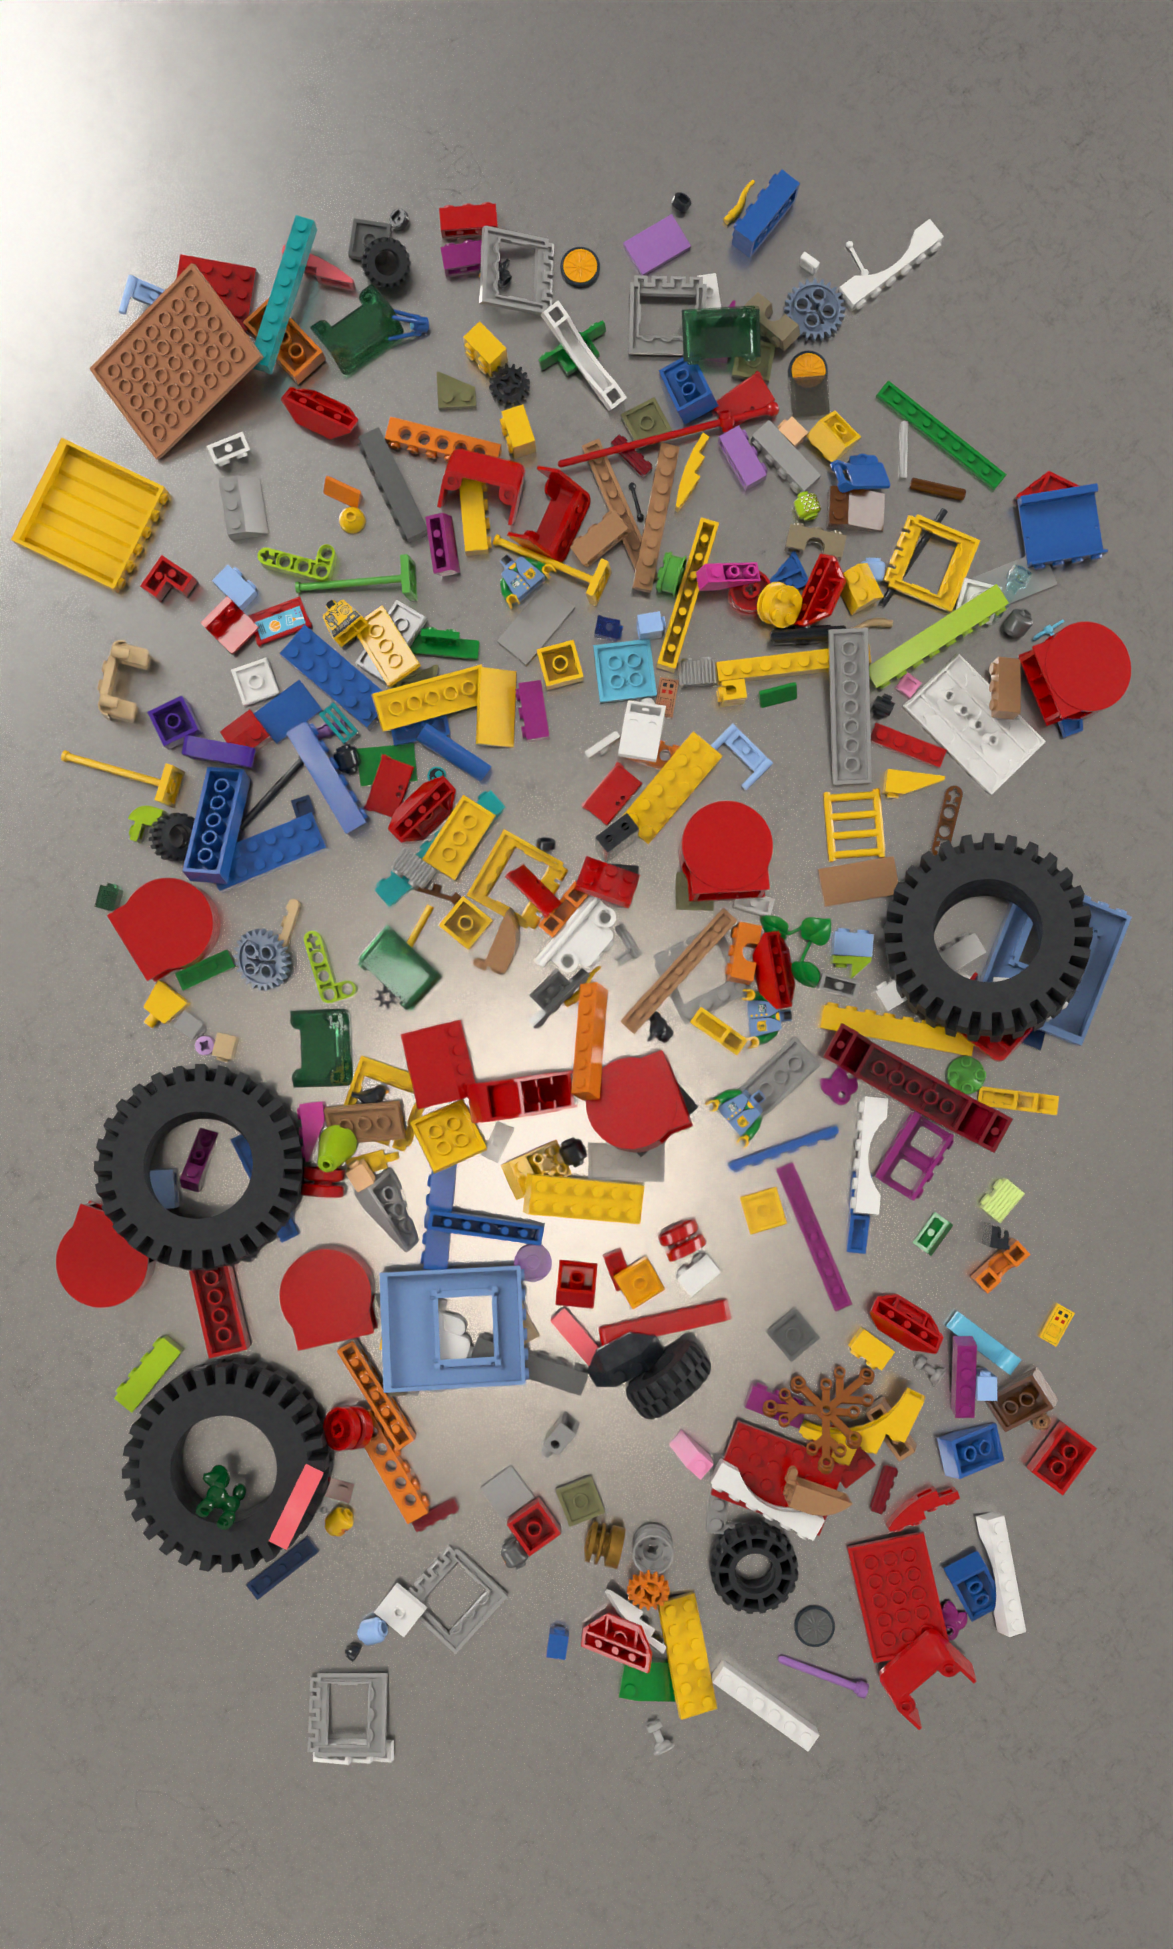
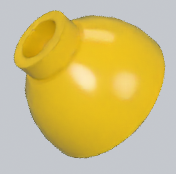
(352, 520)

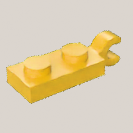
(376, 1160)

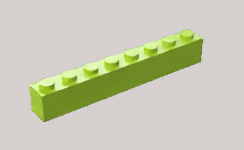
(936, 636)

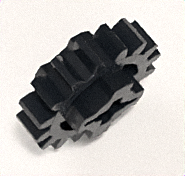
(516, 387)

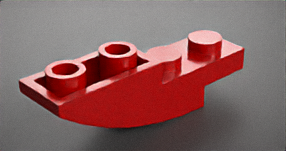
(913, 1509)

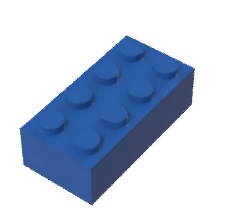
(765, 213)

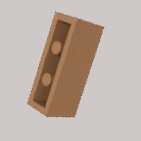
(600, 538)
(1005, 688)
(899, 1449)

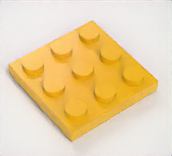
(448, 1136)

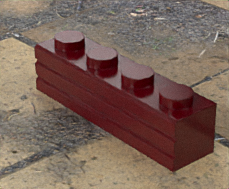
(633, 458)
(883, 1487)
(436, 1513)

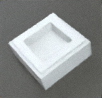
(809, 263)

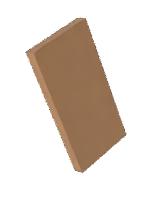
(858, 881)
(369, 1121)

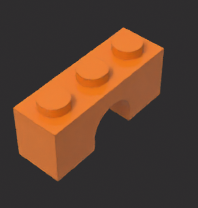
(570, 903)
(740, 969)
(990, 1273)

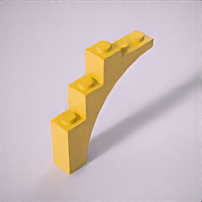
(895, 1423)

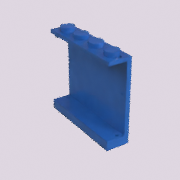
(1061, 526)

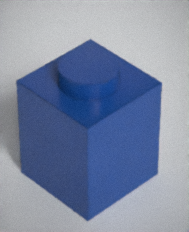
(557, 1643)

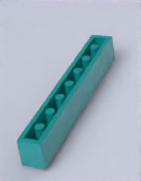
(284, 292)
(396, 888)

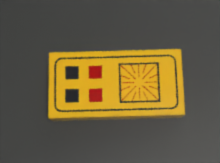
(1056, 1324)

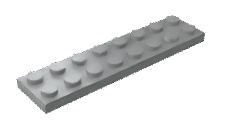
(850, 706)

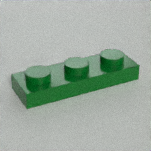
(205, 970)

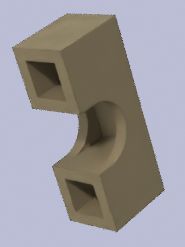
(780, 332)
(799, 535)

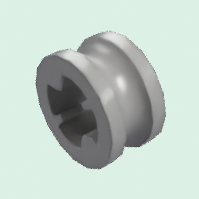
(623, 958)

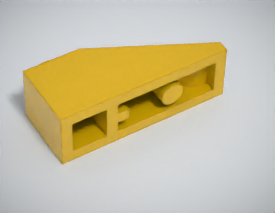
(904, 782)

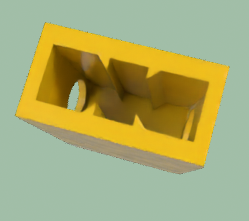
(164, 1004)

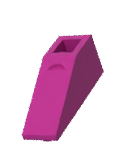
(726, 575)
(312, 1124)

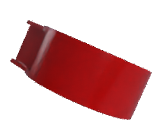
(1077, 671)
(726, 853)
(167, 926)
(520, 1096)
(638, 1104)
(99, 1263)
(328, 1297)

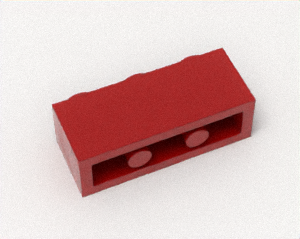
(467, 219)

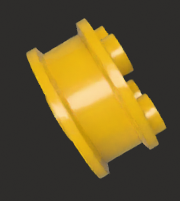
(779, 604)

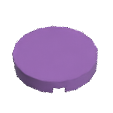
(535, 1262)

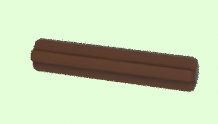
(937, 488)

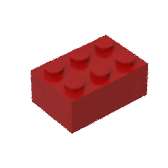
(1061, 1458)

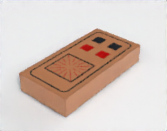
(667, 695)

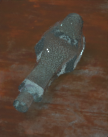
(1016, 578)

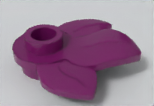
(839, 1084)
(953, 1619)

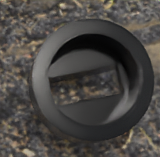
(353, 1653)

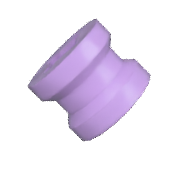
(208, 1046)

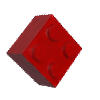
(534, 1526)

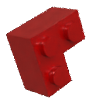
(167, 575)

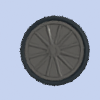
(814, 1626)

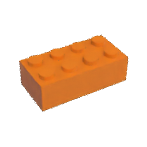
(297, 352)

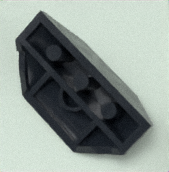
(624, 1359)

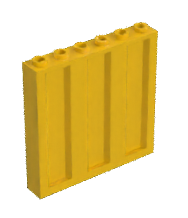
(90, 515)

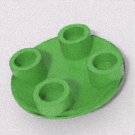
(966, 1074)

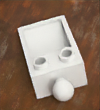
(642, 730)

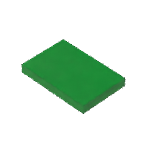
(371, 759)

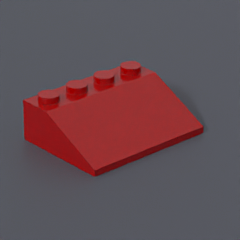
(438, 1063)

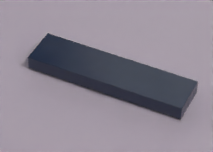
(282, 1567)

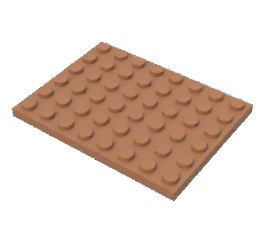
(176, 362)

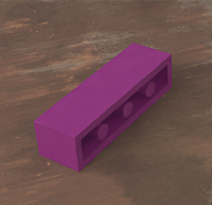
(963, 1376)

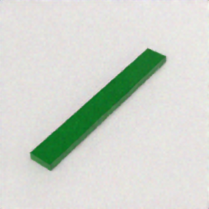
(941, 435)

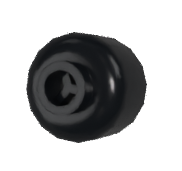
(347, 758)
(573, 1152)

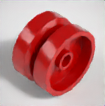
(742, 601)
(323, 1182)
(681, 1238)
(348, 1428)

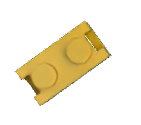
(732, 692)
(871, 1349)

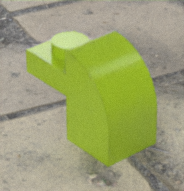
(143, 817)

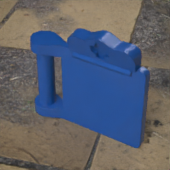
(863, 471)

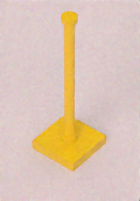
(596, 582)
(168, 785)

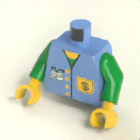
(522, 577)
(763, 1018)
(740, 1111)

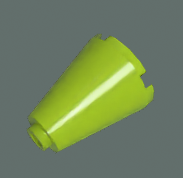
(335, 1147)

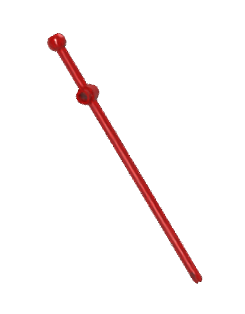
(725, 421)

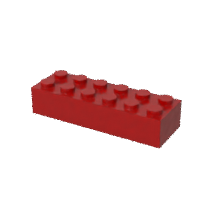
(220, 1311)

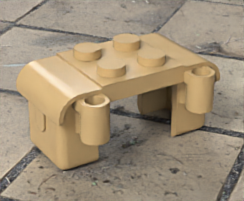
(120, 654)

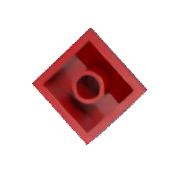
(247, 732)
(576, 1284)

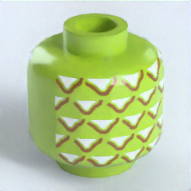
(807, 506)

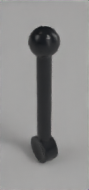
(632, 486)

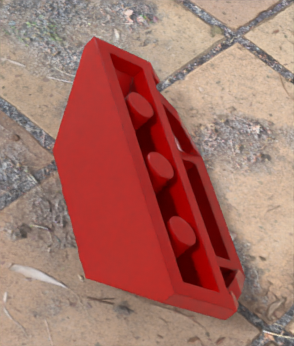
(319, 412)
(821, 591)
(423, 810)
(774, 970)
(906, 1323)
(619, 1641)

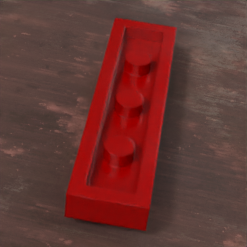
(907, 745)

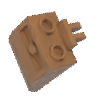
(503, 947)
(813, 1497)

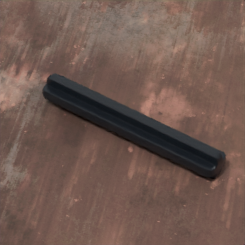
(802, 633)

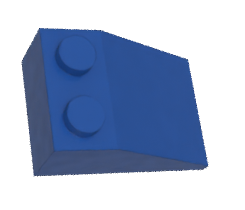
(688, 390)
(970, 1450)
(973, 1585)

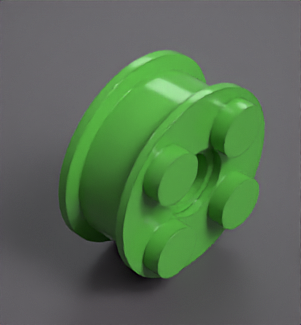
(671, 573)

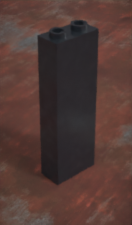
(622, 832)

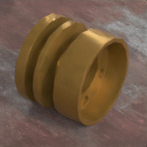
(604, 1544)

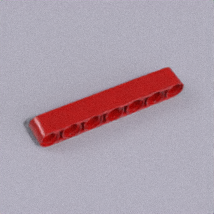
(670, 1321)

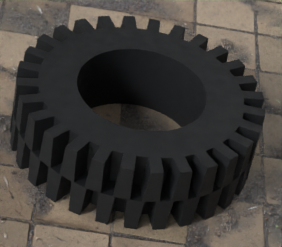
(1000, 872)
(154, 1112)
(158, 1471)

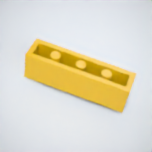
(473, 517)

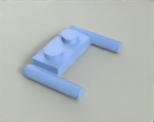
(140, 291)
(746, 751)

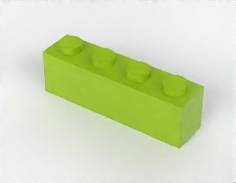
(149, 1373)

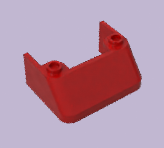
(486, 469)
(562, 517)
(997, 1050)
(916, 1665)

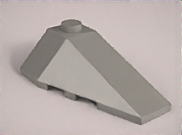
(386, 1206)

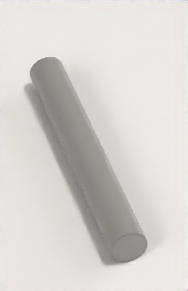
(903, 450)

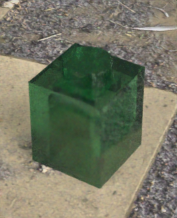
(109, 897)

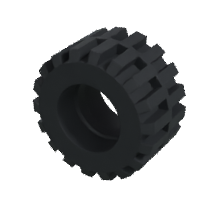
(402, 259)
(161, 840)

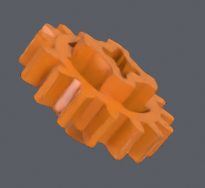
(648, 1590)

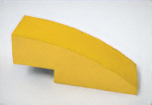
(718, 1031)

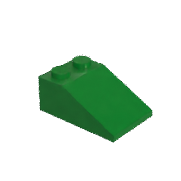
(647, 1686)

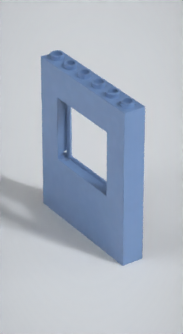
(1108, 933)
(412, 1329)

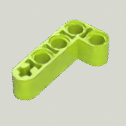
(297, 561)
(325, 965)

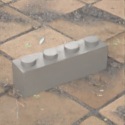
(785, 458)

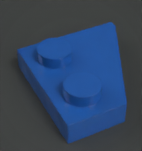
(791, 573)

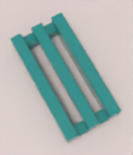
(344, 718)

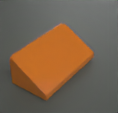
(342, 492)

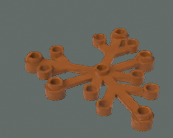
(843, 1396)

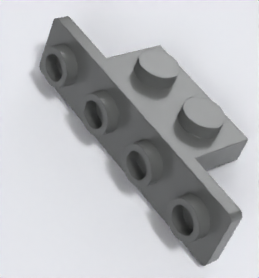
(553, 993)

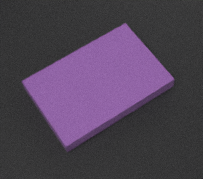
(657, 245)

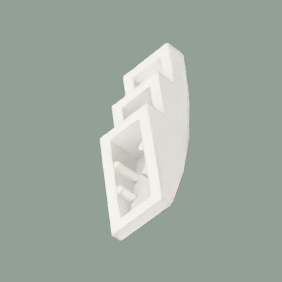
(633, 1614)
(347, 1760)

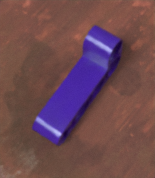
(218, 751)

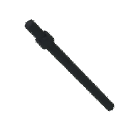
(918, 549)
(271, 793)

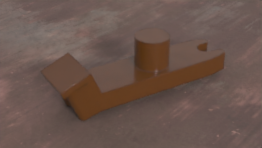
(436, 893)

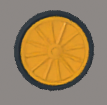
(580, 266)
(807, 364)

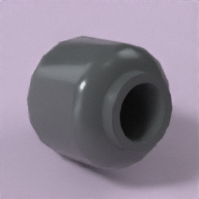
(1018, 622)
(514, 1554)

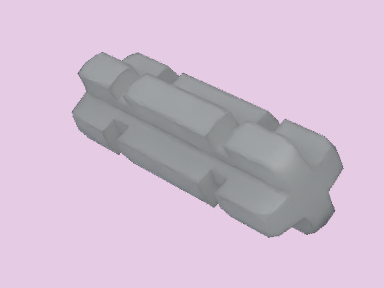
(628, 941)

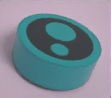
(436, 772)

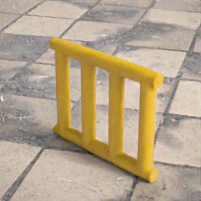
(832, 836)

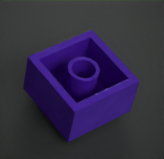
(174, 721)

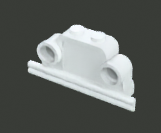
(581, 937)
(452, 1340)

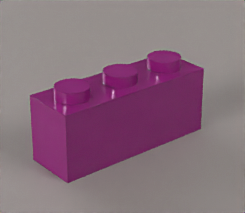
(461, 257)
(442, 544)
(532, 711)
(759, 1394)

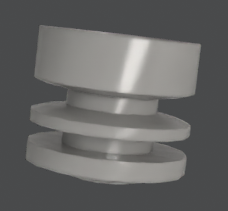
(650, 1558)

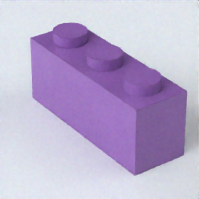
(742, 457)

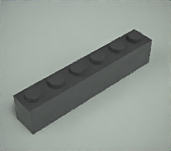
(393, 484)
(542, 1368)

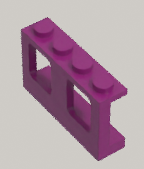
(902, 1149)

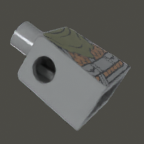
(560, 1435)

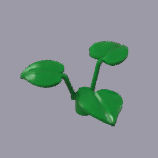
(812, 929)

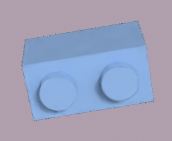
(235, 587)
(650, 625)
(852, 944)
(165, 1186)
(985, 1385)

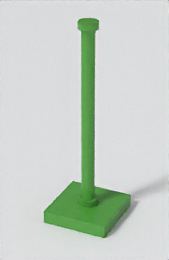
(406, 578)

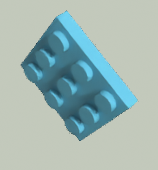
(624, 670)

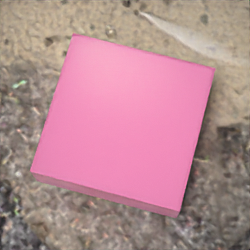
(908, 685)

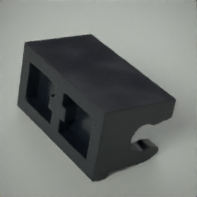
(992, 1237)

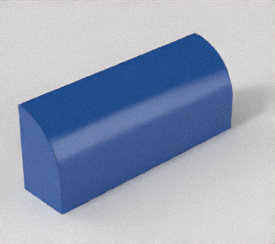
(453, 752)

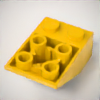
(542, 1160)

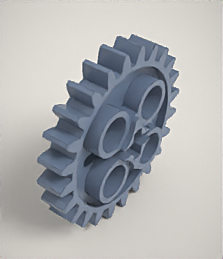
(829, 302)
(258, 970)

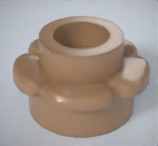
(1043, 1426)

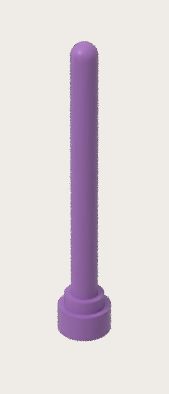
(859, 1688)

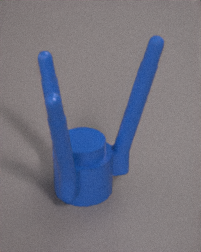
(417, 323)

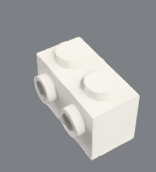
(227, 448)
(697, 1274)

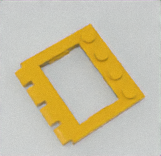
(956, 570)
(494, 866)
(391, 1076)

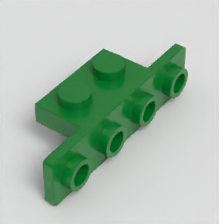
(560, 355)
(445, 644)

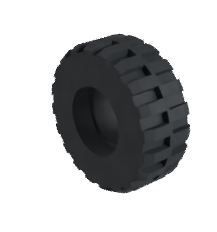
(670, 1380)
(753, 1594)

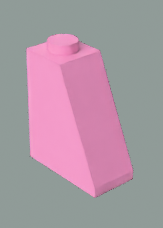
(691, 1454)

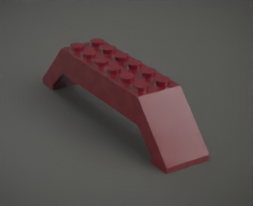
(917, 1089)

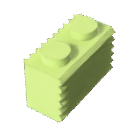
(1001, 1199)

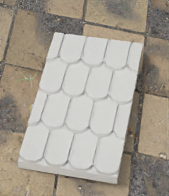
(958, 716)

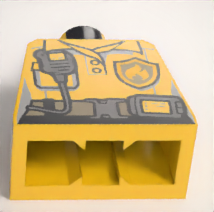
(343, 621)

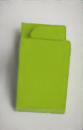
(855, 963)

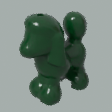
(218, 1497)

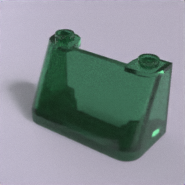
(721, 333)
(359, 334)
(399, 968)
(323, 1048)

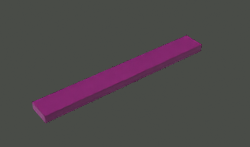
(813, 1236)

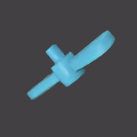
(1048, 630)

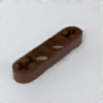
(944, 821)

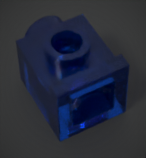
(601, 631)

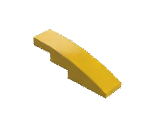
(690, 478)
(1019, 1100)

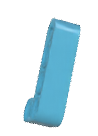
(985, 1343)

